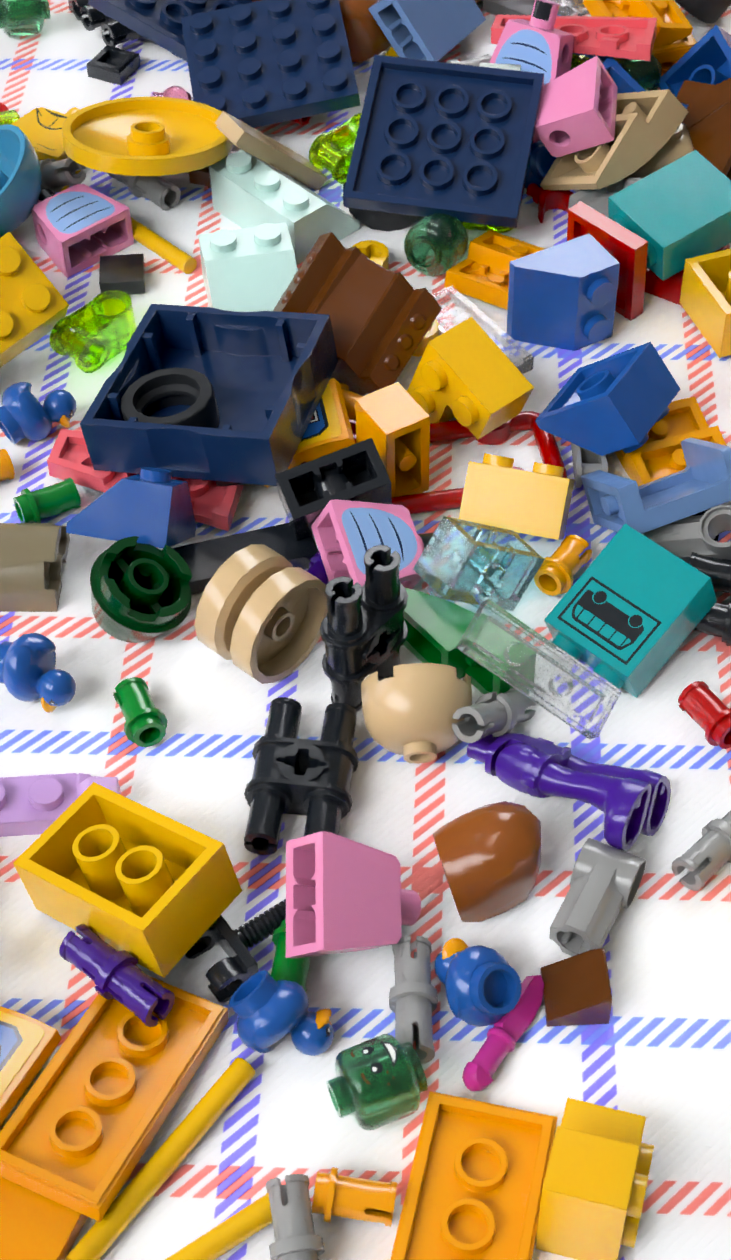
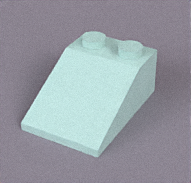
(247, 267)

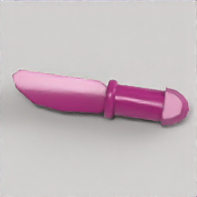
(504, 1035)

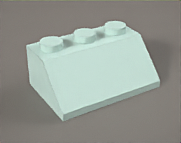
(258, 194)

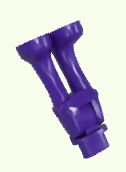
(629, 797)

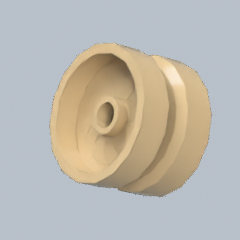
(261, 613)

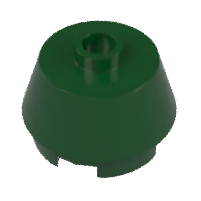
(139, 590)

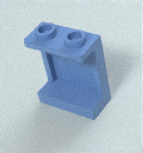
(665, 500)

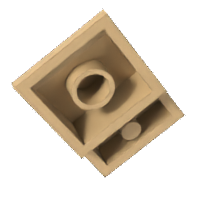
(641, 129)

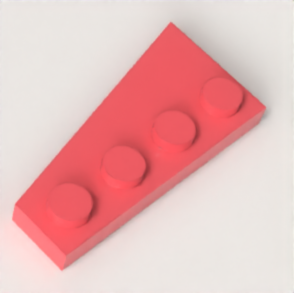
(599, 36)
(71, 459)

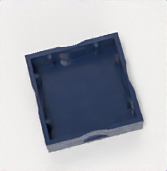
(265, 381)

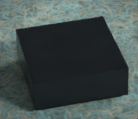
(113, 65)
(122, 273)

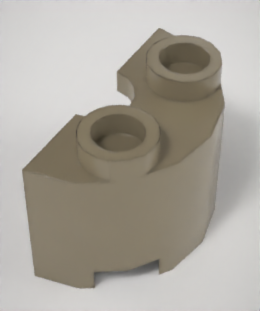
(31, 566)

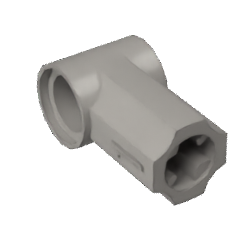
(696, 534)
(599, 887)

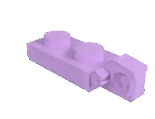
(36, 801)

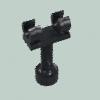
(240, 965)

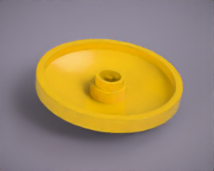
(145, 136)

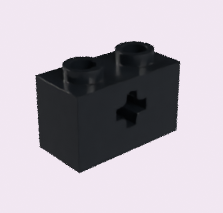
(346, 474)

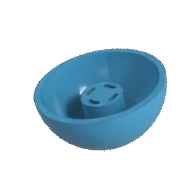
(18, 178)

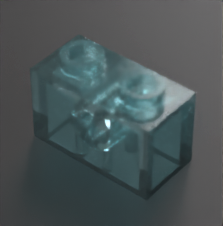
(477, 564)

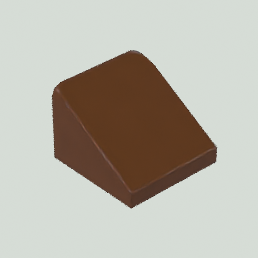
(577, 990)

